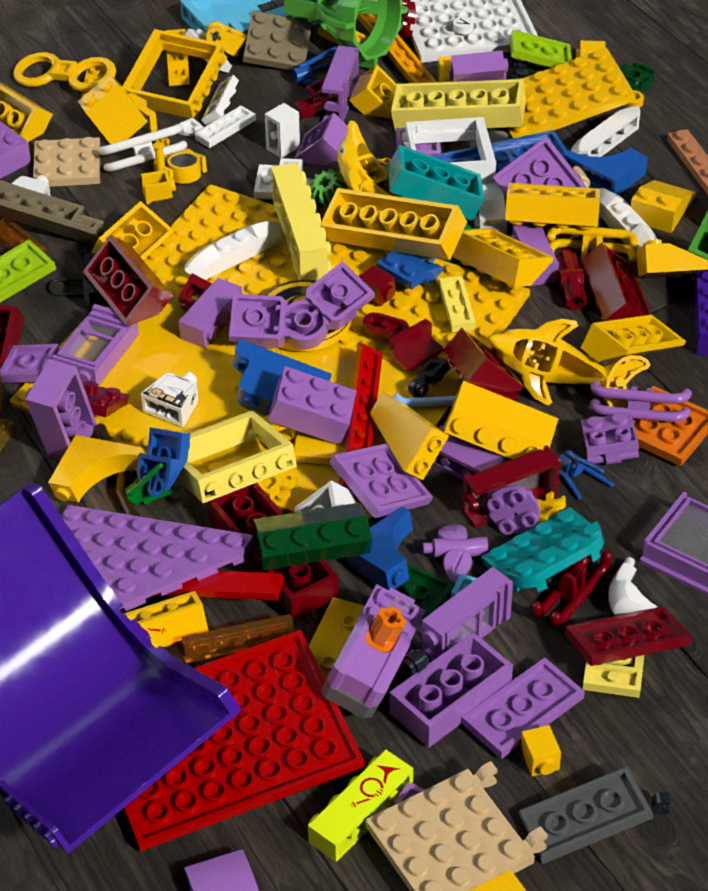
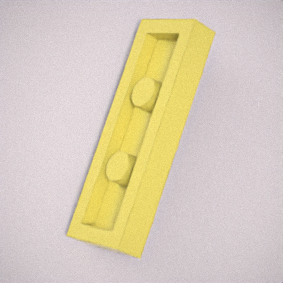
(457, 303)

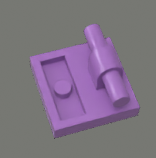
(610, 438)

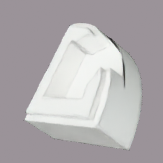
(190, 127)

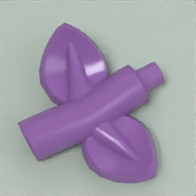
(456, 550)

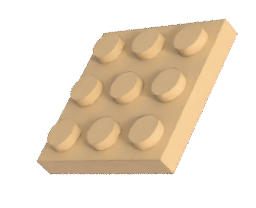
(68, 161)

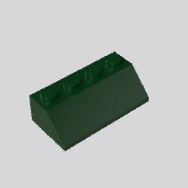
(313, 536)

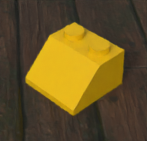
(374, 93)

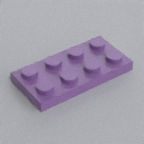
(522, 705)

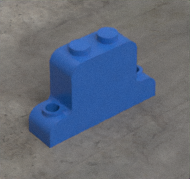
(261, 374)

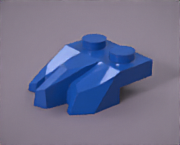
(410, 269)
(168, 448)

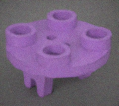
(504, 514)

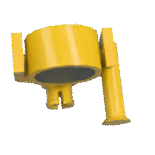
(182, 166)

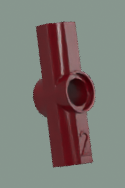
(571, 280)

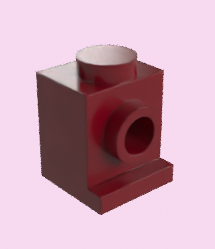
(194, 287)

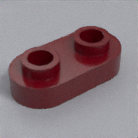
(383, 325)

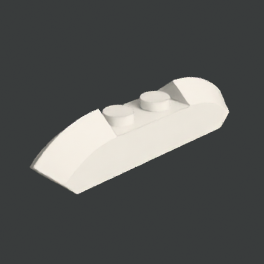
(608, 133)
(620, 215)
(234, 249)

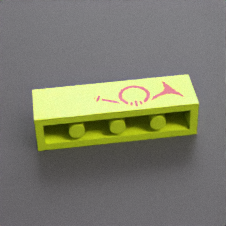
(366, 795)

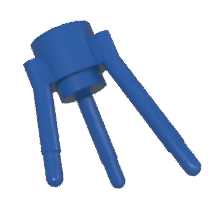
(304, 72)
(574, 465)

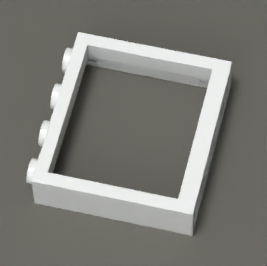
(455, 130)

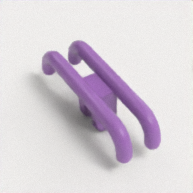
(640, 403)

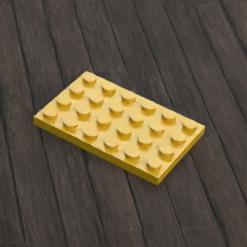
(573, 93)

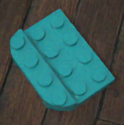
(546, 550)

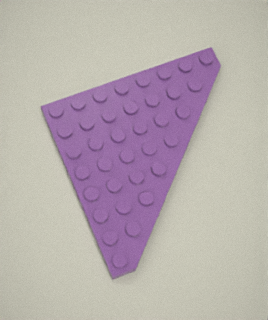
(150, 554)

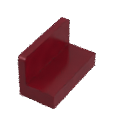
(413, 346)

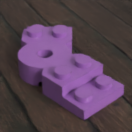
(328, 306)

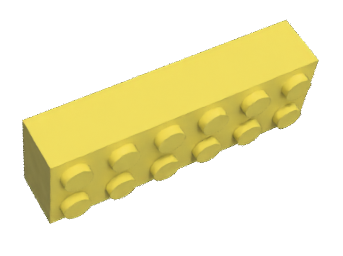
(496, 100)
(300, 222)

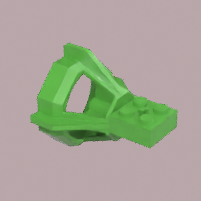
(340, 20)

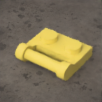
(615, 677)

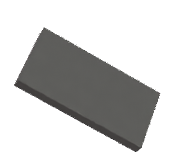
(587, 813)

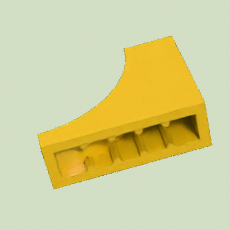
(89, 462)

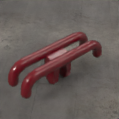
(572, 588)

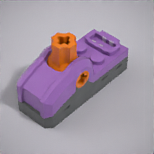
(373, 652)

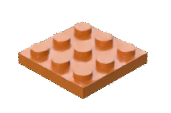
(673, 439)

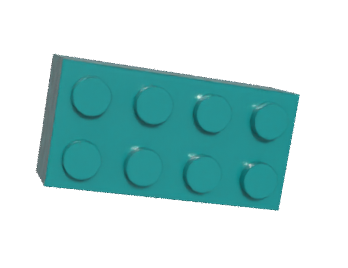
(435, 180)

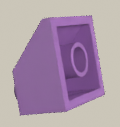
(322, 142)

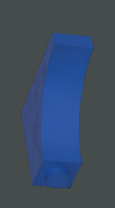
(610, 172)
(384, 563)

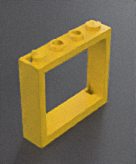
(181, 44)

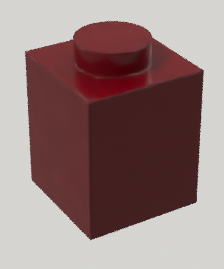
(381, 283)

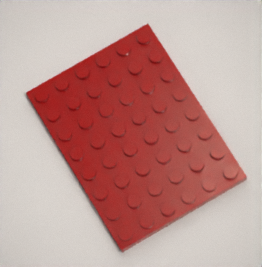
(268, 751)

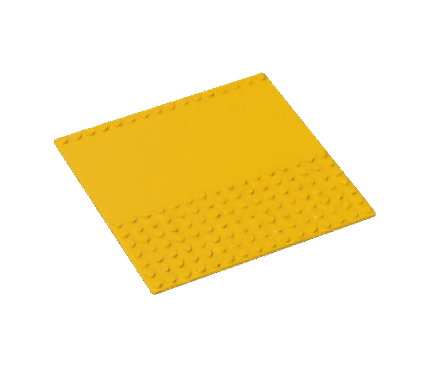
(162, 351)

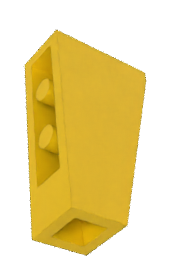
(408, 434)

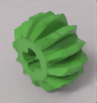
(325, 186)

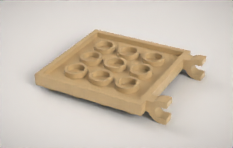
(453, 835)

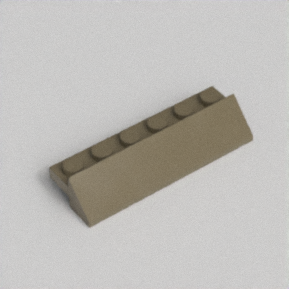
(48, 213)

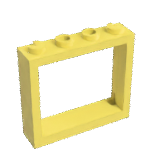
(240, 473)

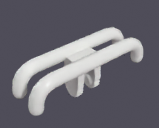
(142, 148)

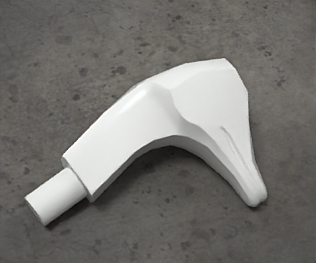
(623, 594)

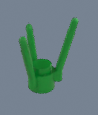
(138, 490)

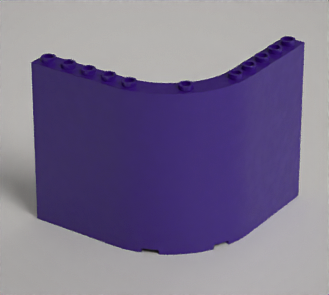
(82, 689)

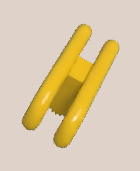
(593, 238)

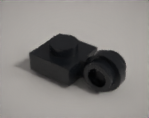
(519, 69)
(430, 372)

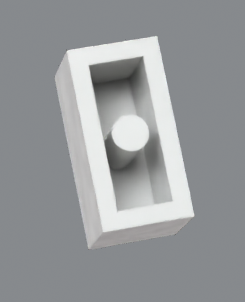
(282, 130)

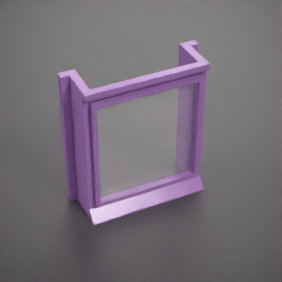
(680, 544)

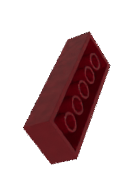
(304, 585)

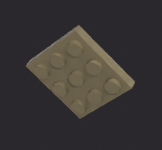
(277, 41)

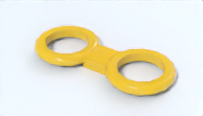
(61, 70)

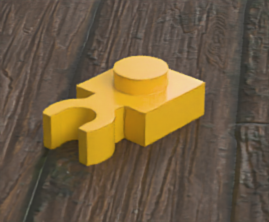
(550, 506)

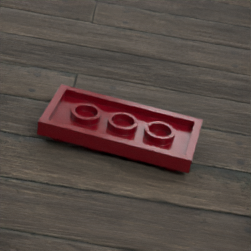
(627, 636)

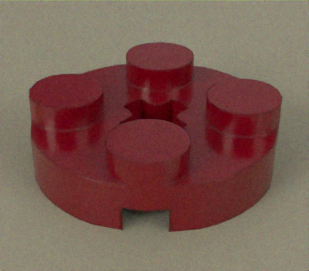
(407, 19)

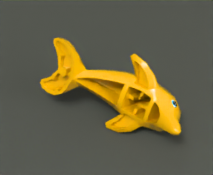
(359, 167)
(544, 357)

